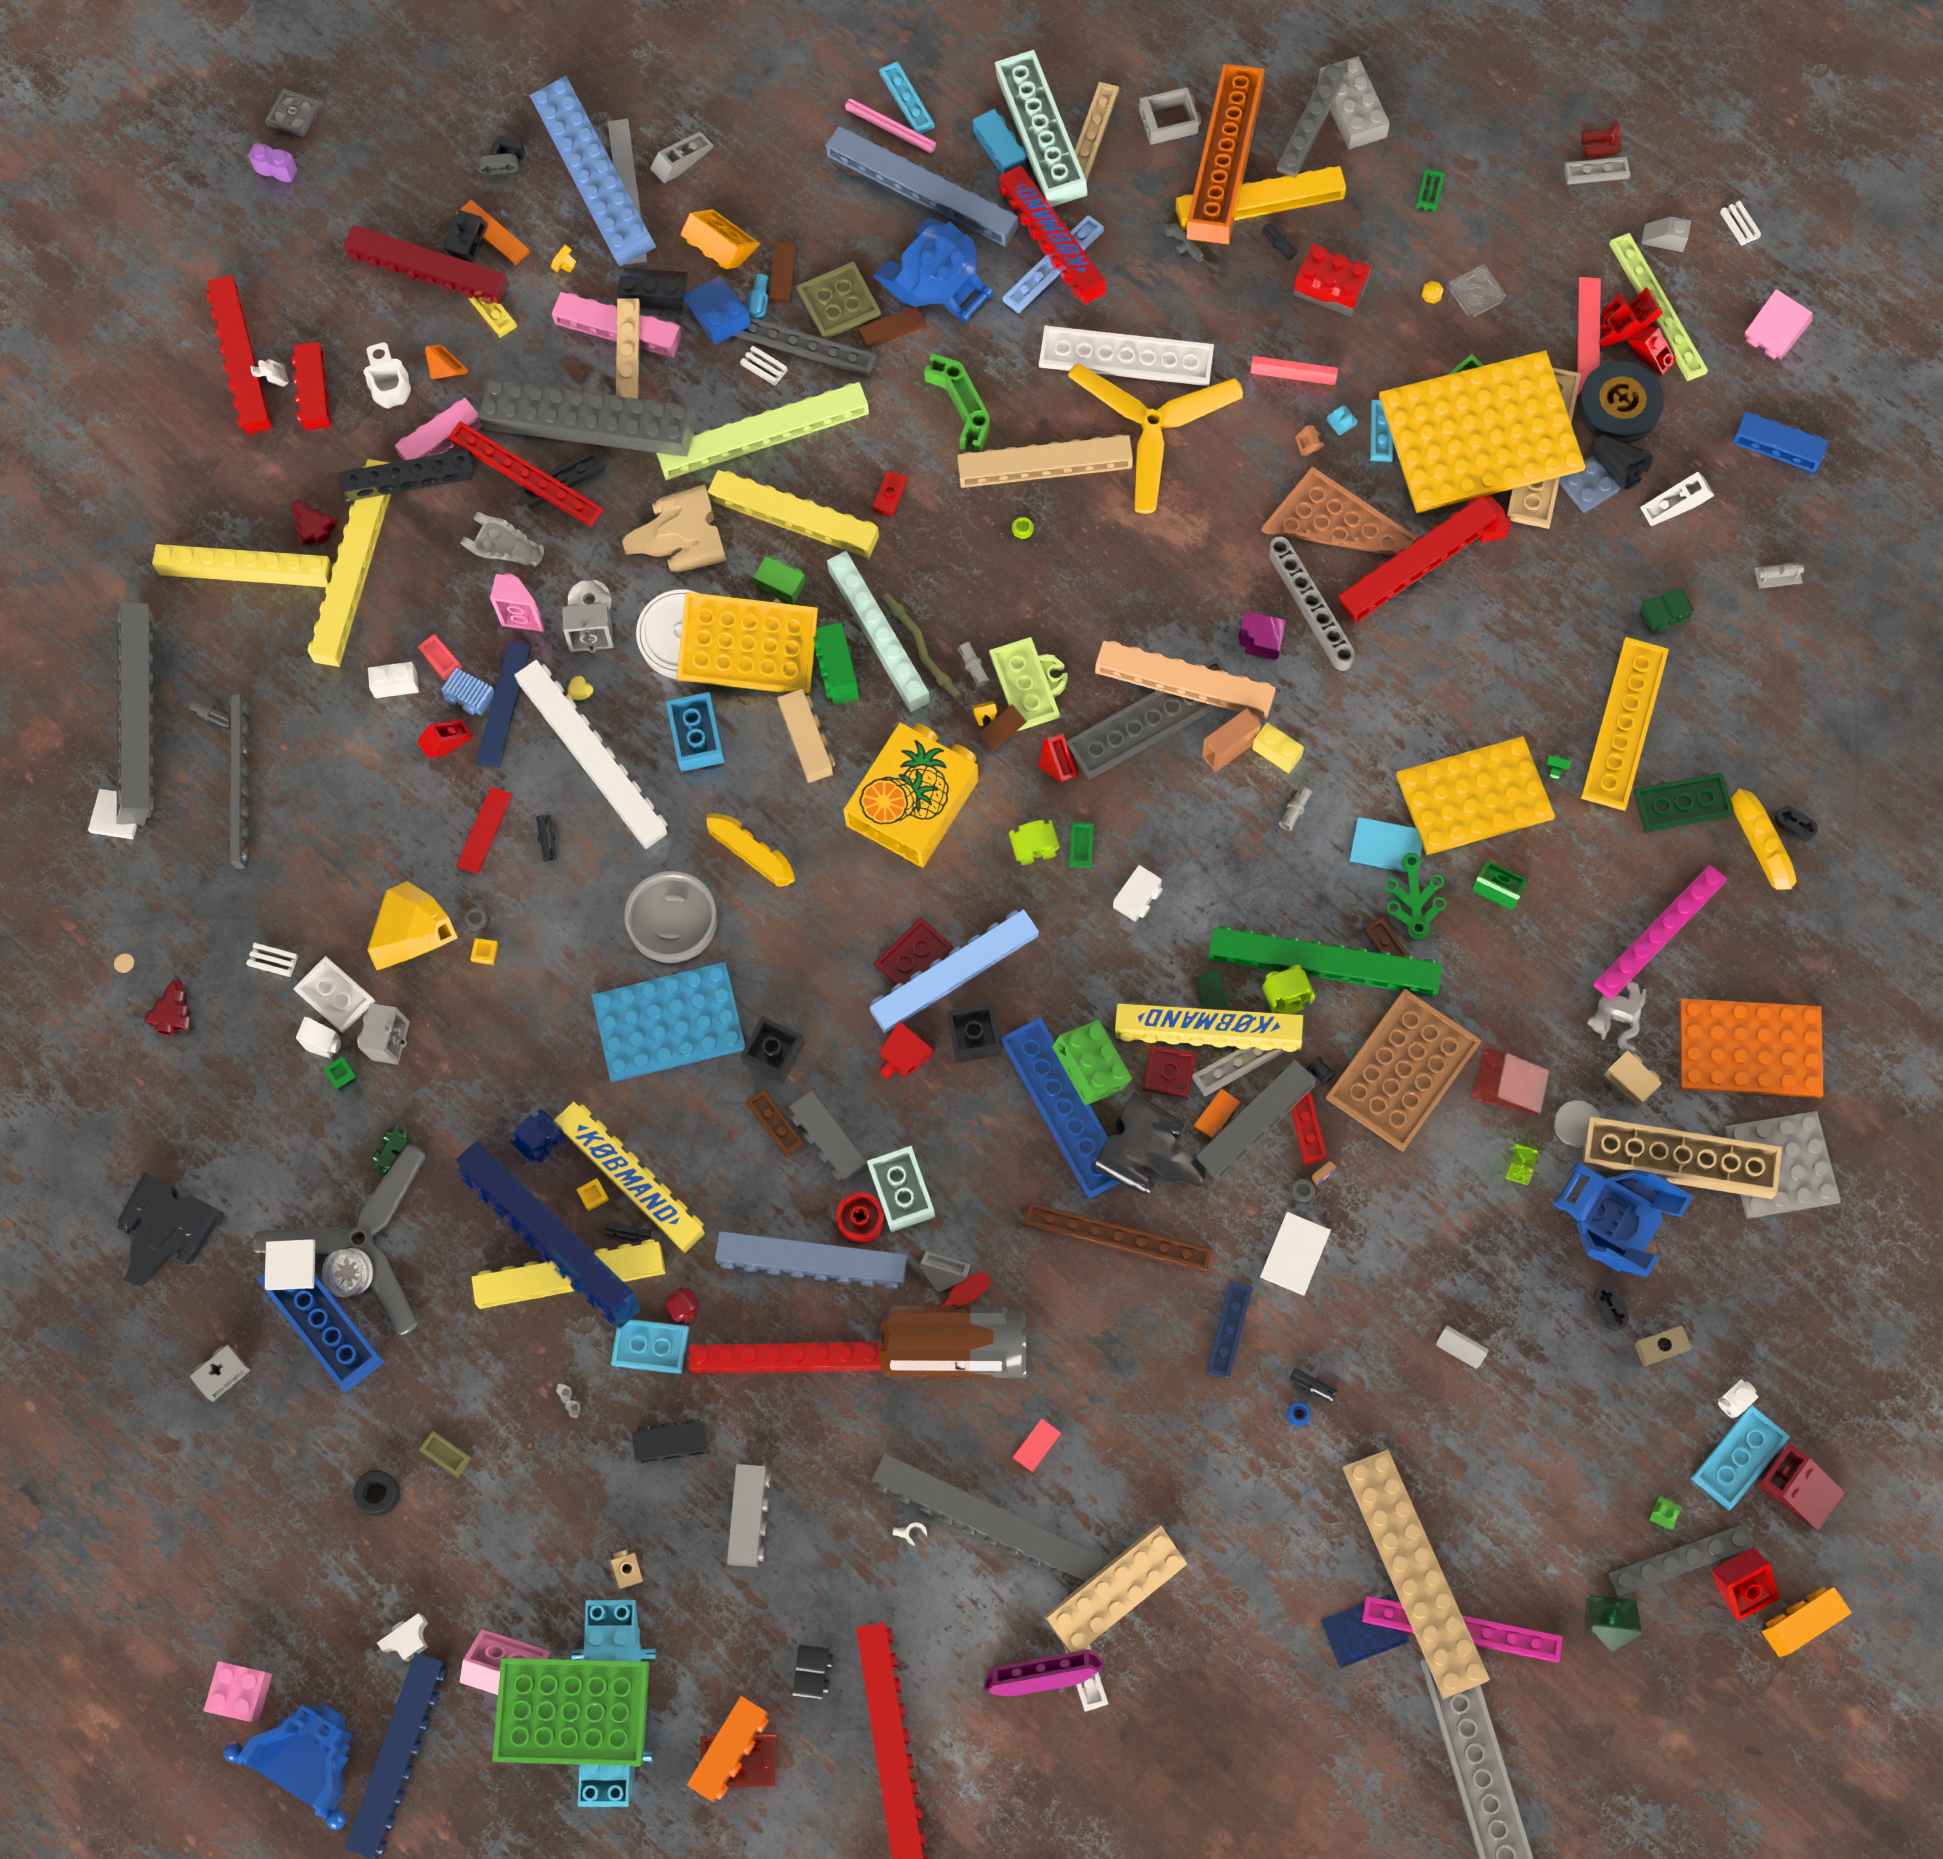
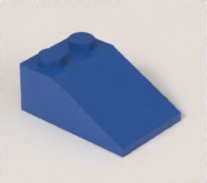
(718, 310)

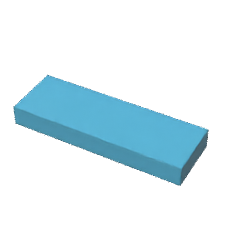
(1381, 439)

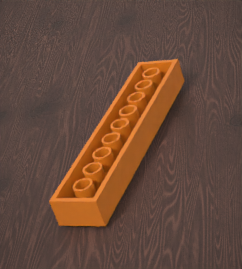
(1225, 154)

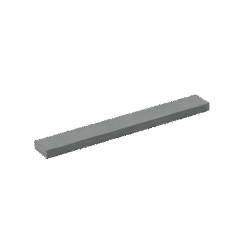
(624, 164)

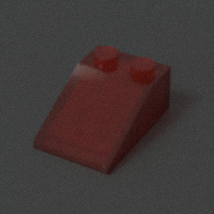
(1509, 1081)

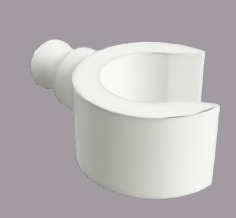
(904, 1532)

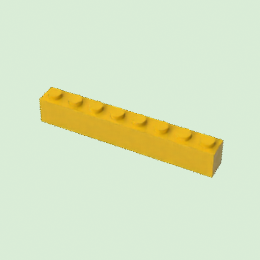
(1279, 194)

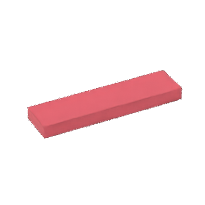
(1294, 370)

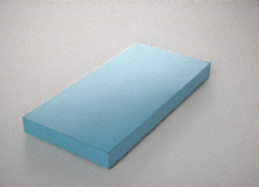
(1740, 1457)

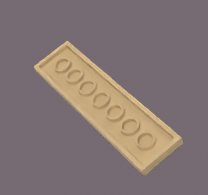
(1535, 502)

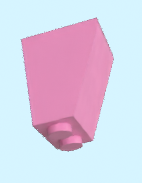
(1778, 325)

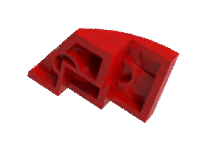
(1627, 318)

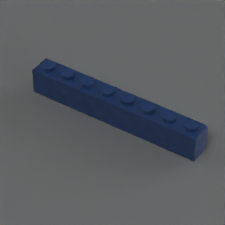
(396, 1757)

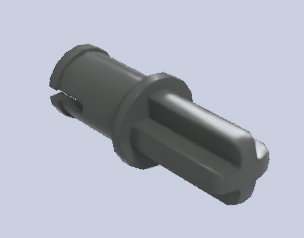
(209, 713)

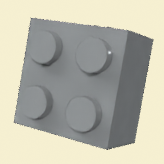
(588, 627)
(382, 1033)

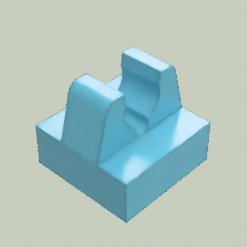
(1341, 420)

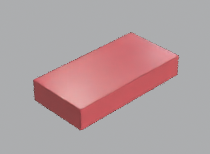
(439, 656)
(1036, 1445)

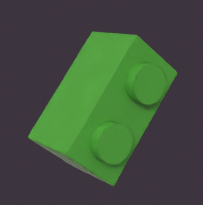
(779, 579)

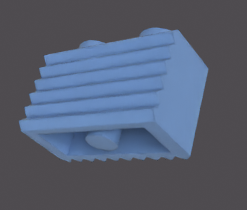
(468, 692)

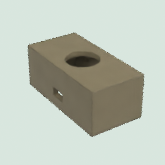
(1650, 1353)

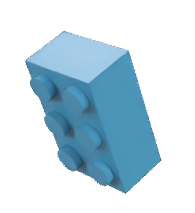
(695, 731)

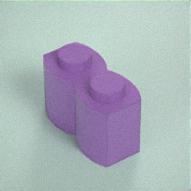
(272, 162)

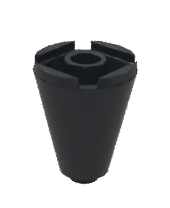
(1622, 460)

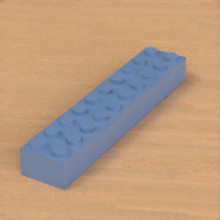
(592, 171)

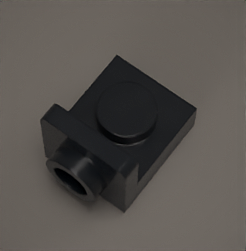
(508, 146)

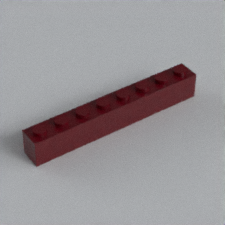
(426, 265)

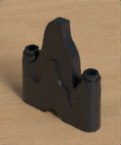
(1147, 1146)
(165, 1228)

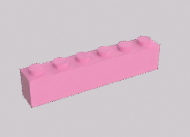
(601, 321)

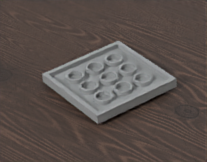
(1805, 1166)

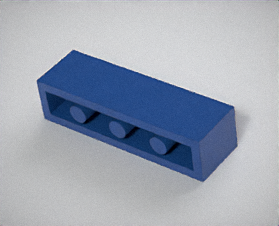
(1780, 442)

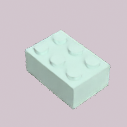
(901, 1189)

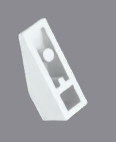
(1678, 499)

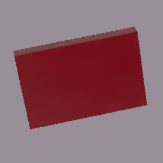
(913, 953)

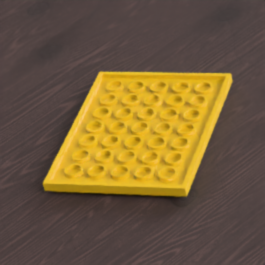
(1481, 431)

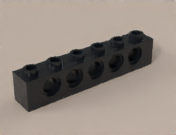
(405, 475)

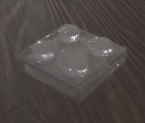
(1477, 291)

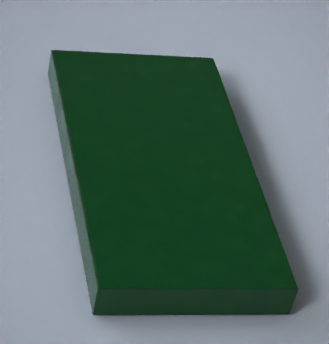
(1683, 802)

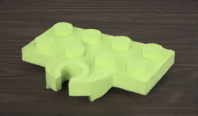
(1028, 681)

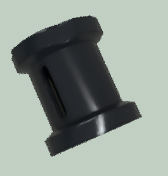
(1321, 1071)

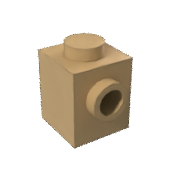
(632, 1574)

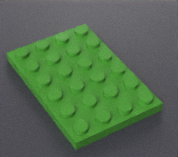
(571, 1712)

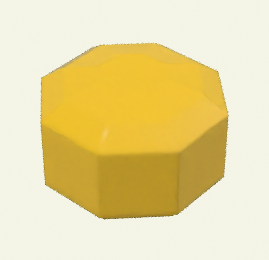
(1432, 292)

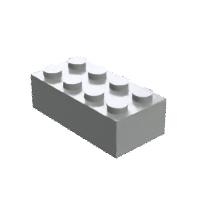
(1358, 107)

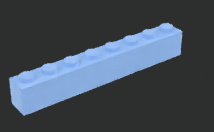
(953, 971)

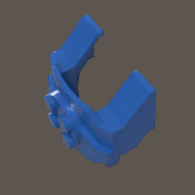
(936, 270)
(1621, 1215)

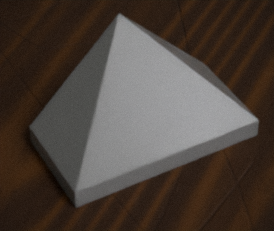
(943, 1271)

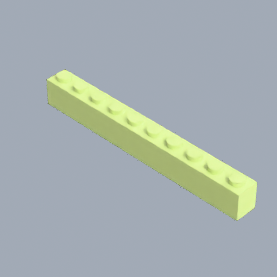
(767, 429)

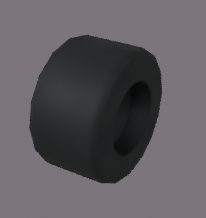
(363, 1485)

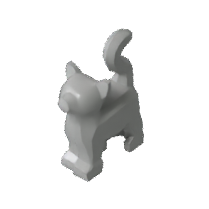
(1621, 1009)

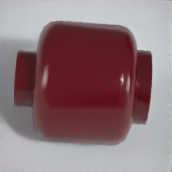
(682, 1305)

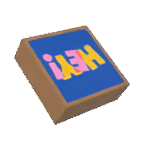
(1323, 1173)

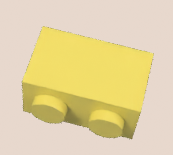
(1278, 747)

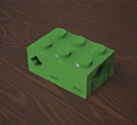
(1091, 1062)

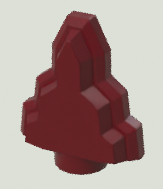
(312, 524)
(170, 1011)

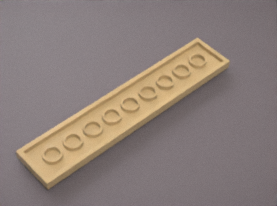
(1416, 1574)

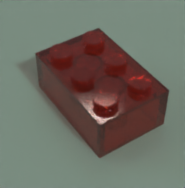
(758, 1767)

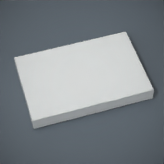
(334, 994)
(1295, 1253)

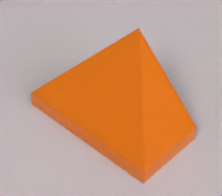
(443, 363)

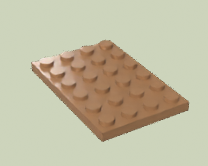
(1403, 1070)

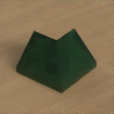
(1612, 1620)

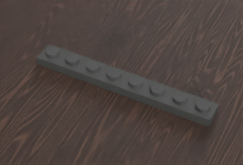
(809, 346)
(239, 789)

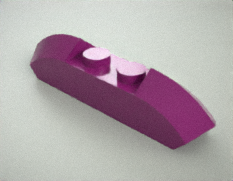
(1043, 1673)

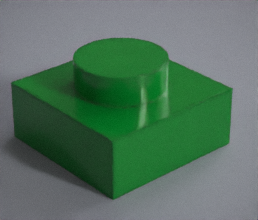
(339, 1072)

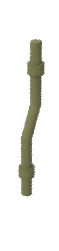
(943, 679)

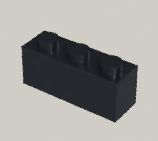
(670, 1441)

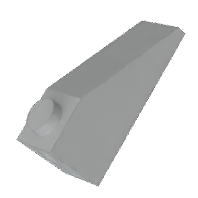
(680, 156)

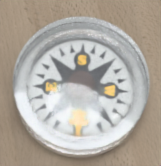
(347, 1272)

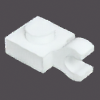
(274, 372)

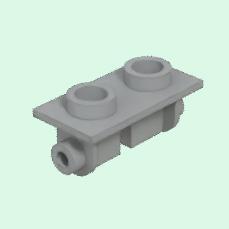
(1779, 575)

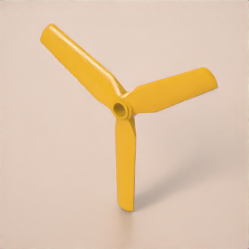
(1172, 414)

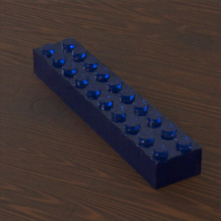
(548, 1235)

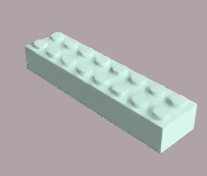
(1041, 128)

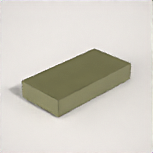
(445, 1454)

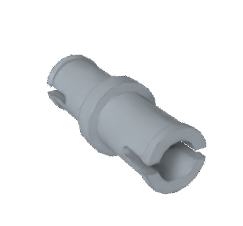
(973, 664)
(1295, 808)

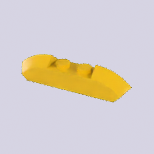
(1763, 839)
(758, 855)

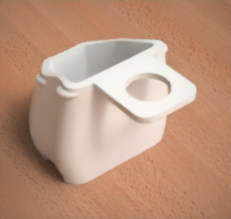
(387, 378)

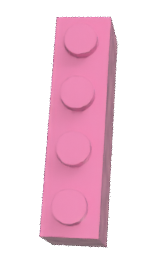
(433, 437)

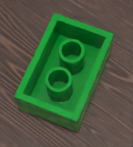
(835, 664)

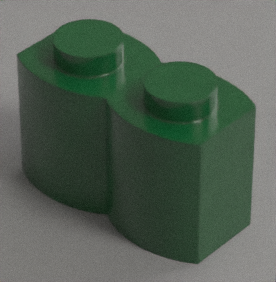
(1667, 610)

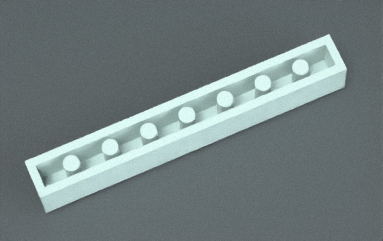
(878, 631)

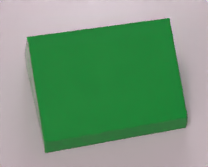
(1499, 885)

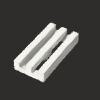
(1744, 222)
(750, 356)
(258, 947)

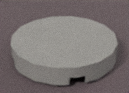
(1572, 1121)

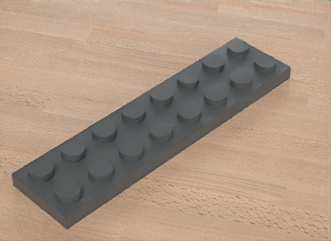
(1136, 728)

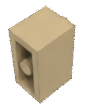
(1633, 1078)

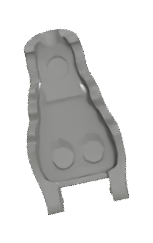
(502, 541)

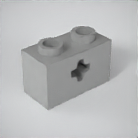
(231, 1369)

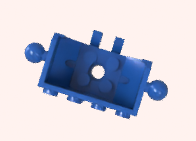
(303, 1757)

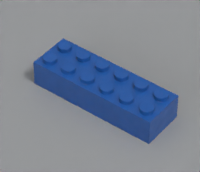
(328, 1332)

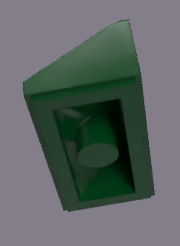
(1211, 991)

